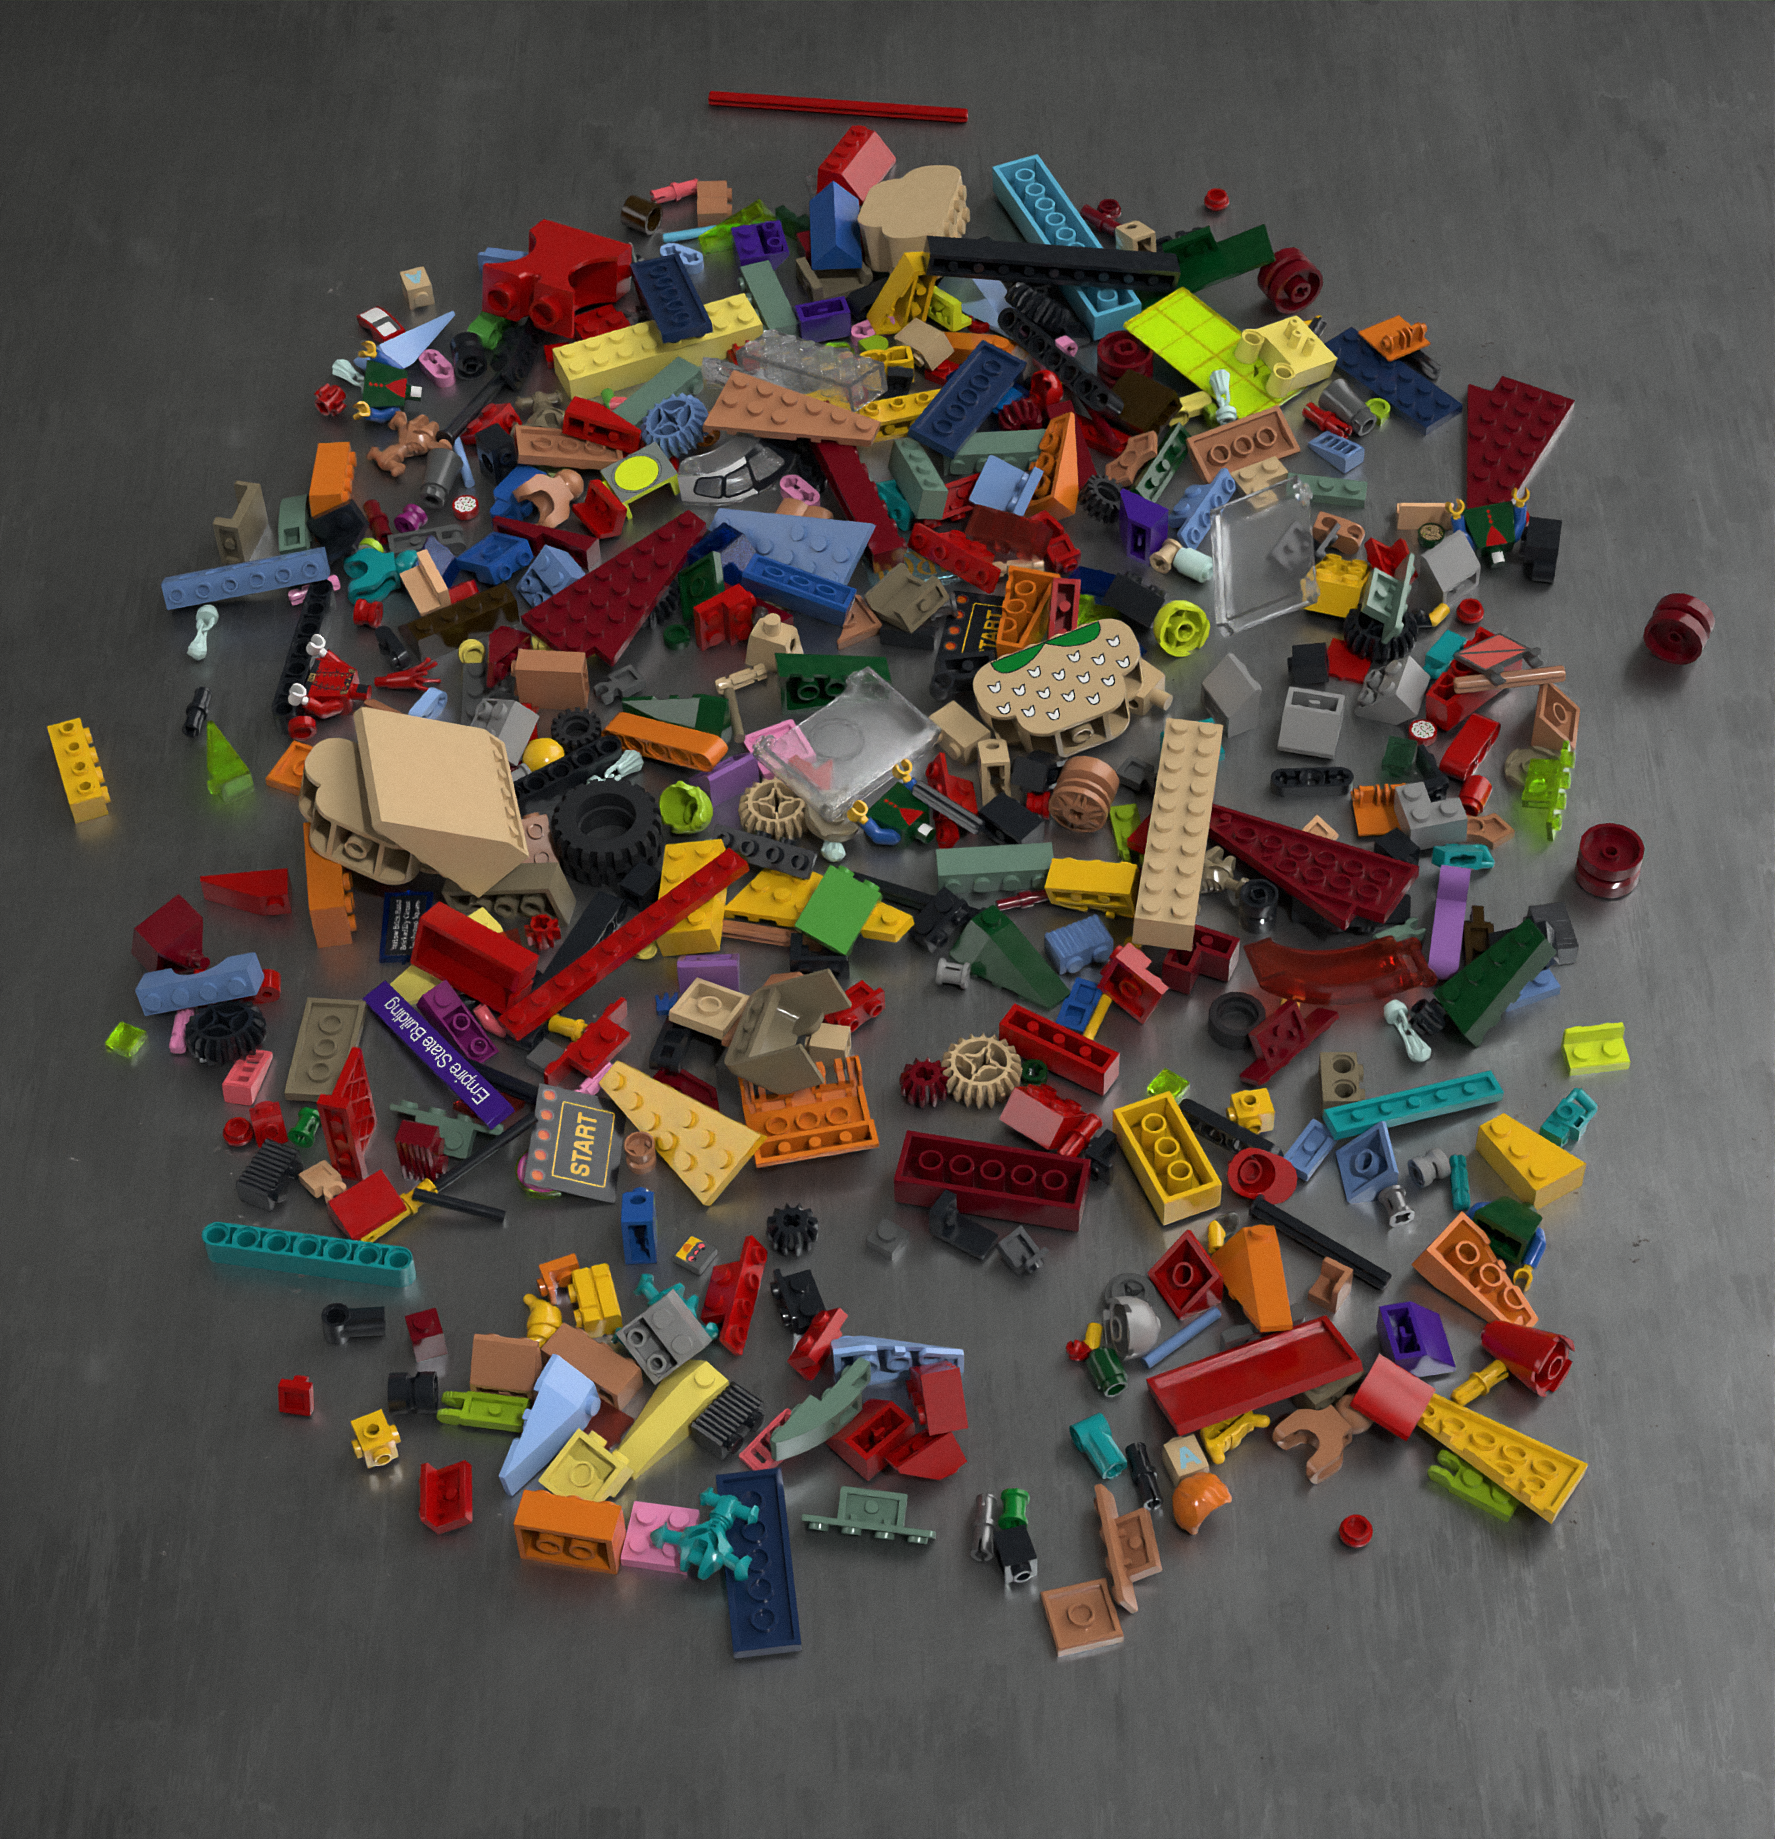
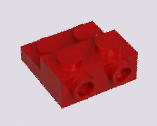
(598, 322)
(724, 618)
(1130, 982)

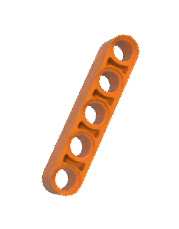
(667, 741)

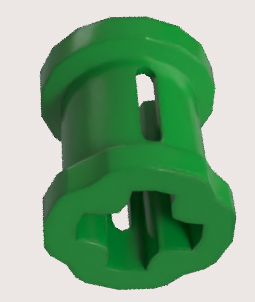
(305, 1128)
(1014, 1508)

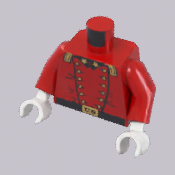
(330, 685)

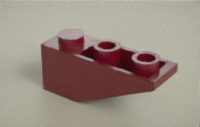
(502, 650)

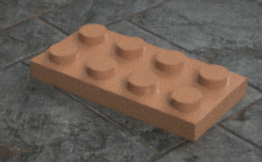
(559, 450)

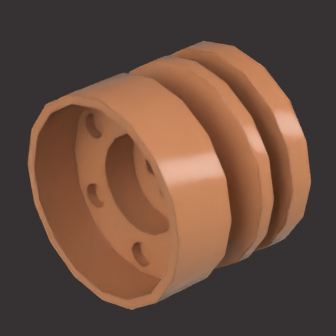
(1083, 794)

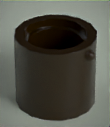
(641, 215)

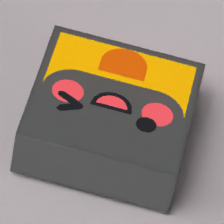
(695, 1254)

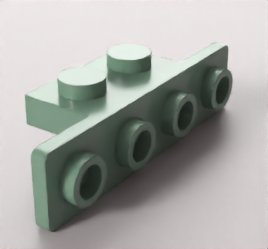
(1387, 596)
(457, 1133)
(871, 1511)

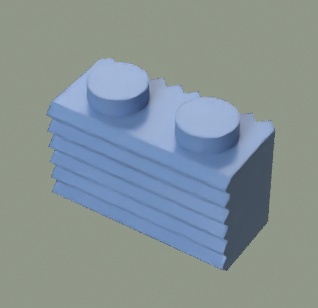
(1078, 945)

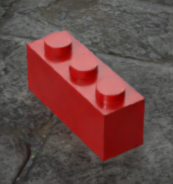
(1063, 606)

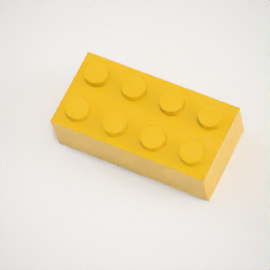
(702, 928)
(1166, 1158)

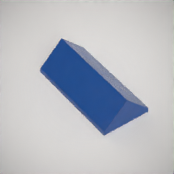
(835, 229)
(798, 589)

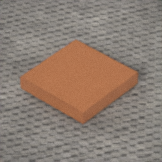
(1081, 1617)

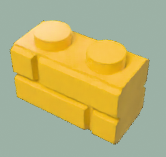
(596, 1301)

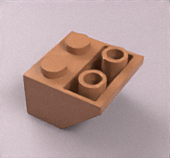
(505, 1366)

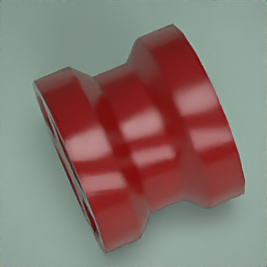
(368, 613)
(1039, 804)

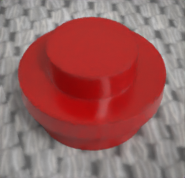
(1216, 199)
(1470, 611)
(238, 1132)
(1355, 1531)

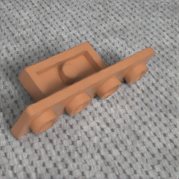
(1129, 1546)

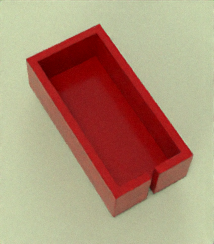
(473, 958)

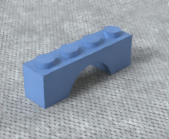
(229, 980)

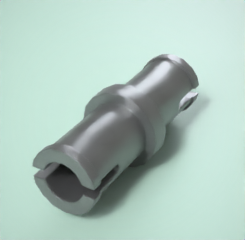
(983, 1527)

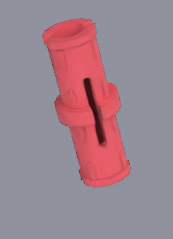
(674, 191)

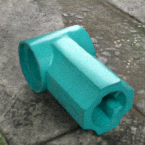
(1095, 1438)

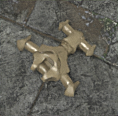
(544, 413)
(1219, 874)

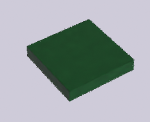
(700, 583)

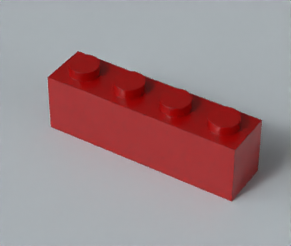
(1060, 1049)

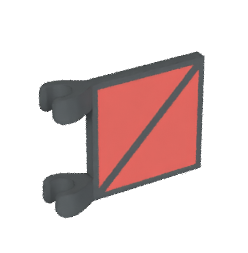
(1494, 654)

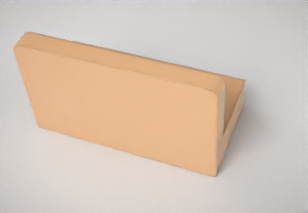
(1414, 515)
(426, 585)

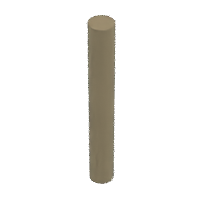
(735, 718)

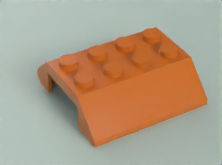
(811, 1120)

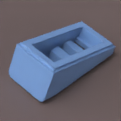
(1349, 453)

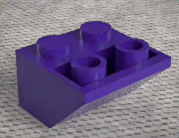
(759, 243)
(824, 319)
(1141, 526)
(1414, 1339)

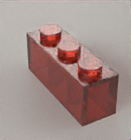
(1009, 532)

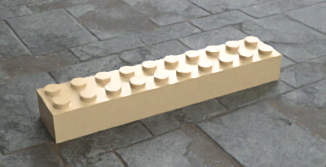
(1178, 835)

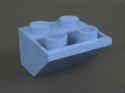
(548, 575)

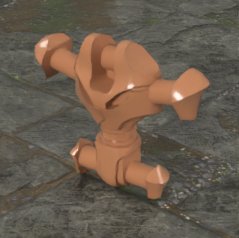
(415, 439)

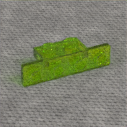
(1546, 787)

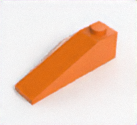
(966, 342)
(1058, 486)
(1469, 1272)
(1256, 1276)

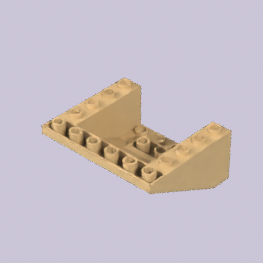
(442, 795)

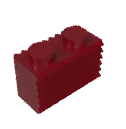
(420, 1151)

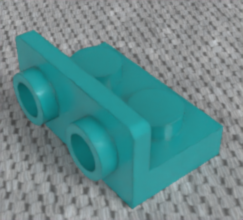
(896, 504)

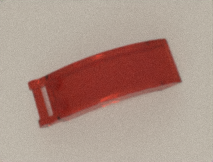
(1339, 975)

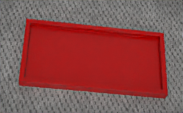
(1253, 1375)

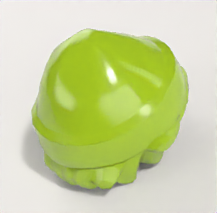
(685, 808)

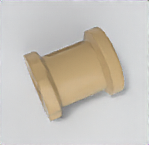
(1164, 558)

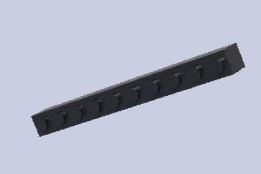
(1050, 264)

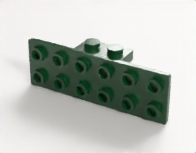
(1210, 262)

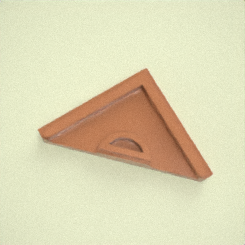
(859, 624)

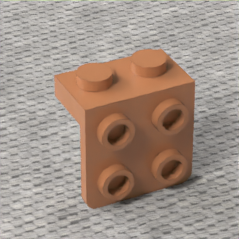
(538, 839)

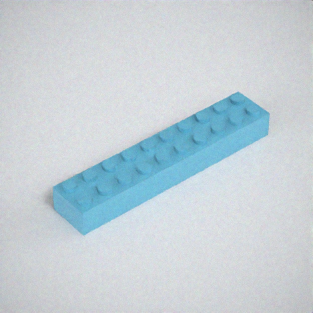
(1049, 217)

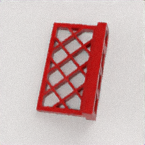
(349, 1118)

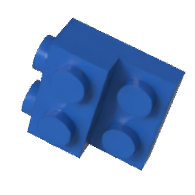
(496, 557)

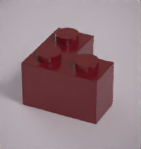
(1211, 955)

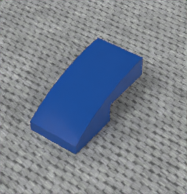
(1079, 1005)

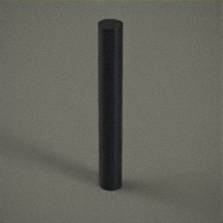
(459, 1205)

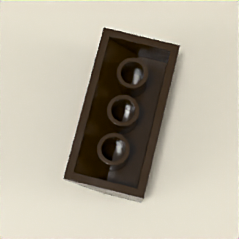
(463, 620)

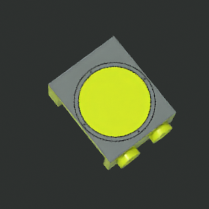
(640, 475)

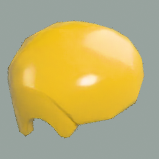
(541, 753)

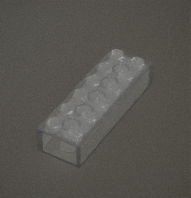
(814, 369)

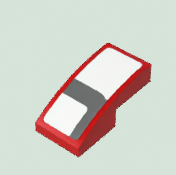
(381, 323)

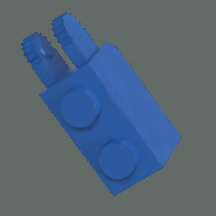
(505, 502)

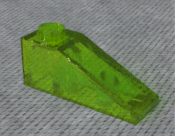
(719, 237)
(226, 770)

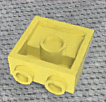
(587, 1469)

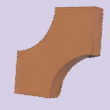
(1138, 451)
(1488, 830)

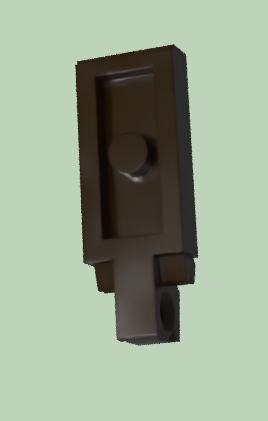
(1476, 935)

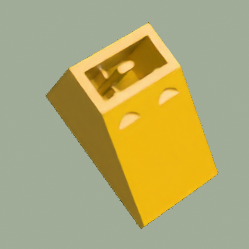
(1340, 585)

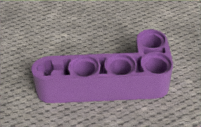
(1449, 921)

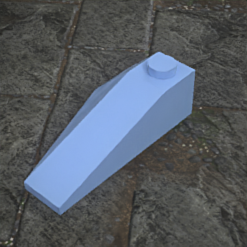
(979, 298)
(411, 344)
(888, 1357)
(562, 1406)

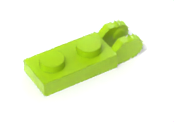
(1124, 821)
(484, 1410)
(1473, 1486)

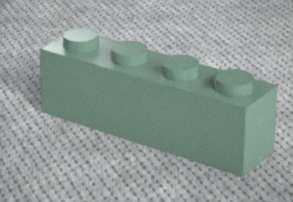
(768, 298)
(674, 379)
(1013, 447)
(917, 479)
(994, 867)

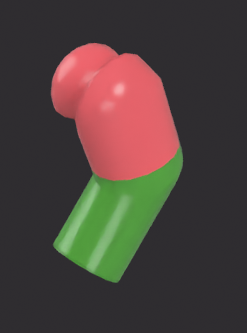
(609, 399)

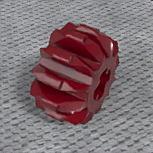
(1020, 416)
(924, 1082)

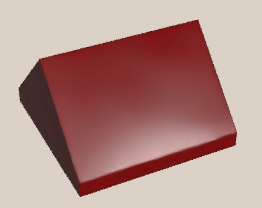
(365, 1206)
(1187, 1277)

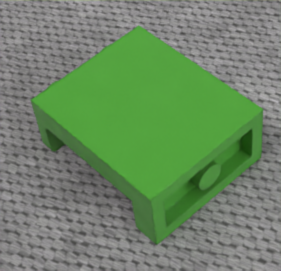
(838, 910)

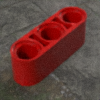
(1469, 747)

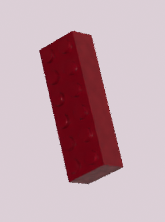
(993, 1180)

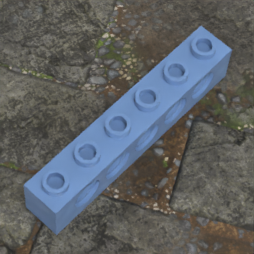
(245, 578)

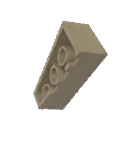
(524, 892)

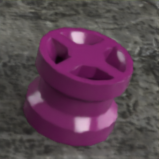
(411, 519)

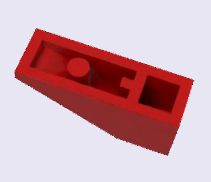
(600, 425)
(253, 891)

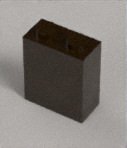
(1146, 404)

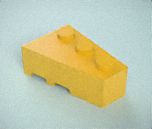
(904, 296)
(1094, 885)
(1528, 1162)

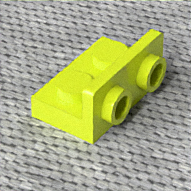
(947, 311)
(1595, 1049)

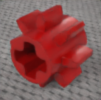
(330, 400)
(542, 932)

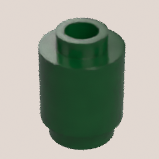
(1107, 1371)

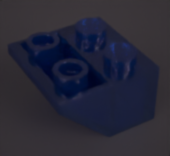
(733, 549)

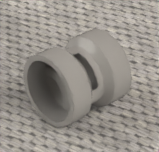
(1429, 1167)

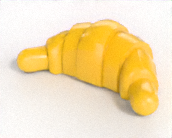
(543, 1320)
(1229, 1433)

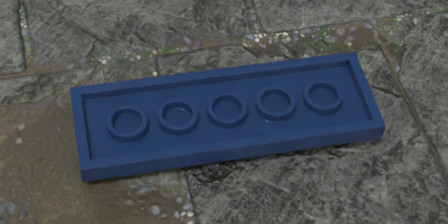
(671, 298)
(1407, 392)
(967, 399)
(765, 1605)

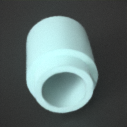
(1194, 564)

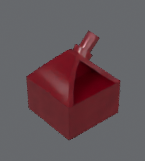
(171, 939)

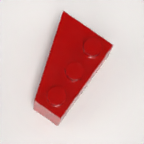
(937, 1397)

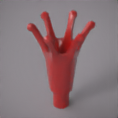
(408, 678)

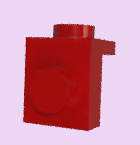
(1063, 554)
(268, 1122)

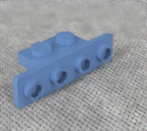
(1194, 508)

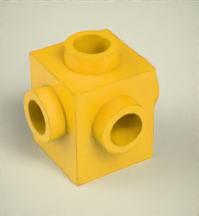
(1252, 1110)
(375, 1439)

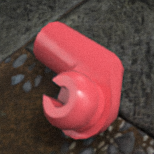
(488, 1021)

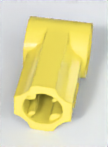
(1192, 407)

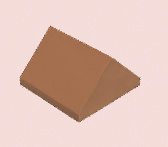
(1554, 719)

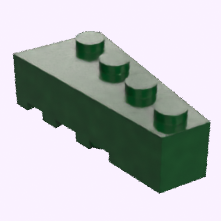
(815, 680)
(1494, 980)

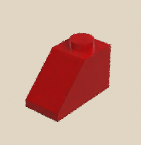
(928, 1456)

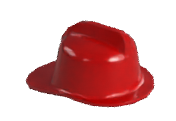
(1262, 1172)

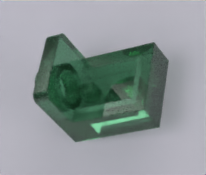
(1399, 756)

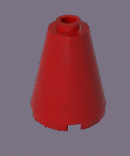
(1529, 1354)

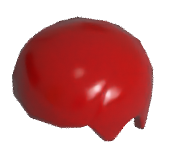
(1046, 388)

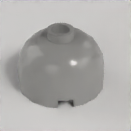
(1130, 1327)

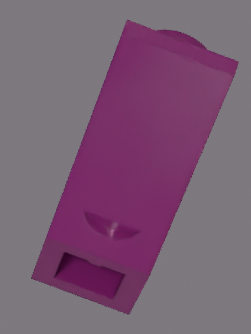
(455, 1023)

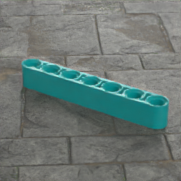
(229, 1245)

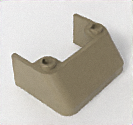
(770, 1025)

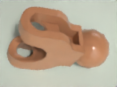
(551, 495)
(1326, 1431)

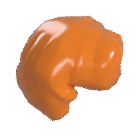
(1197, 1498)

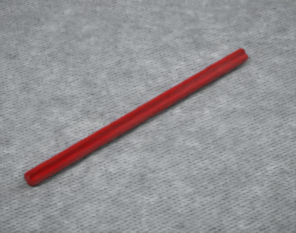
(836, 106)

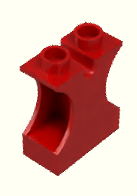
(557, 277)

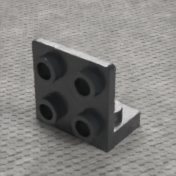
(339, 529)

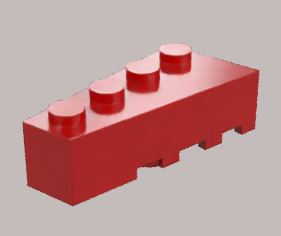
(1448, 708)

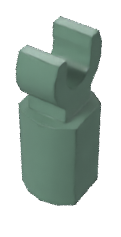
(1403, 932)

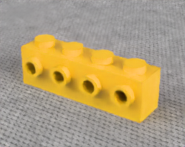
(897, 413)
(78, 771)

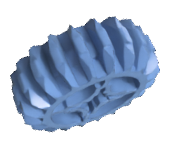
(675, 424)

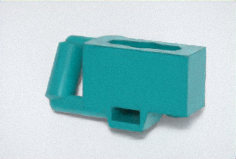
(1441, 654)
(1465, 856)
(1569, 1119)

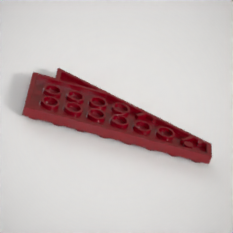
(1508, 437)
(613, 601)
(1318, 871)

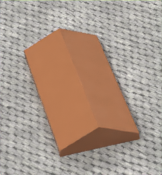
(1242, 443)

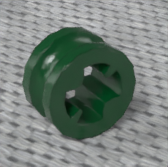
(1036, 1066)

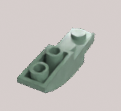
(292, 526)
(820, 1419)

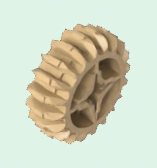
(759, 812)
(987, 1068)

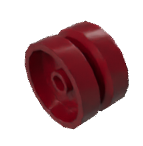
(1290, 281)
(1121, 352)
(1679, 628)
(1609, 860)

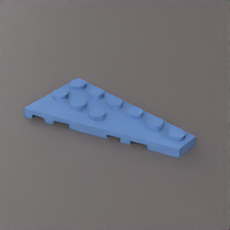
(807, 543)

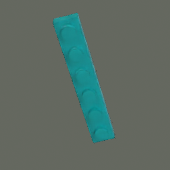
(1413, 1104)

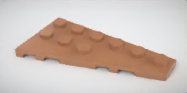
(781, 413)

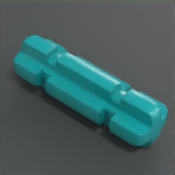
(1459, 1182)

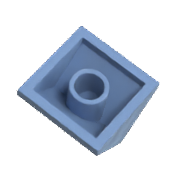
(1367, 1165)

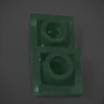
(791, 223)

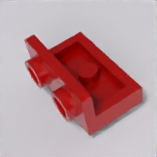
(500, 413)
(601, 511)
(1386, 557)
(865, 1005)
(815, 1344)
(446, 1496)

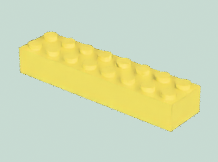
(638, 354)

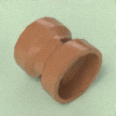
(640, 1152)

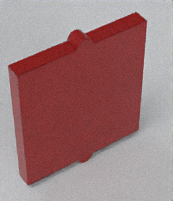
(1345, 664)

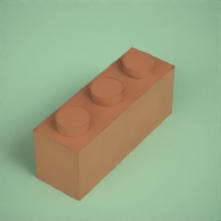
(614, 1376)

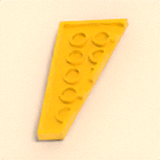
(784, 897)
(690, 1136)
(1517, 1463)

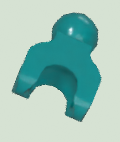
(377, 573)

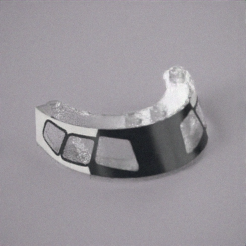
(739, 466)

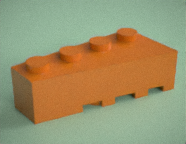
(1024, 609)

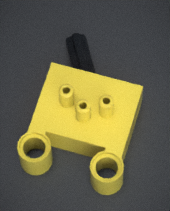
(1290, 352)

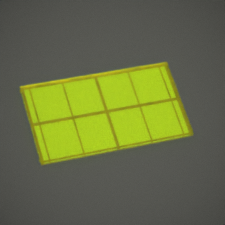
(1200, 342)

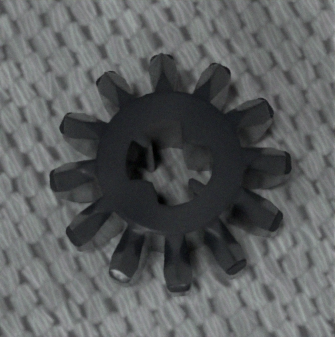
(792, 1229)

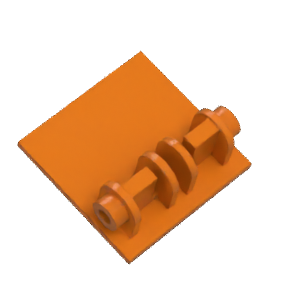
(1396, 337)
(1374, 809)

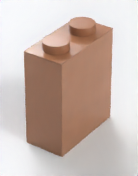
(551, 679)

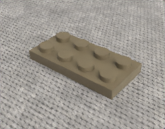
(323, 1045)

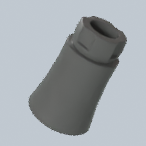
(1347, 406)
(439, 477)

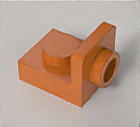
(556, 1275)

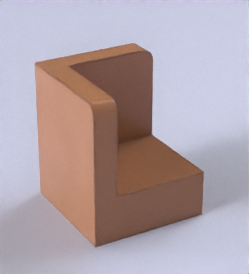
(1332, 1285)

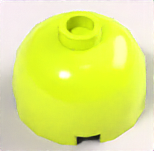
(1181, 627)

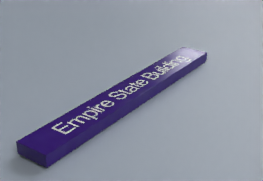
(439, 1055)

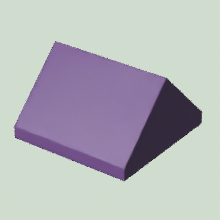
(728, 778)
(715, 968)

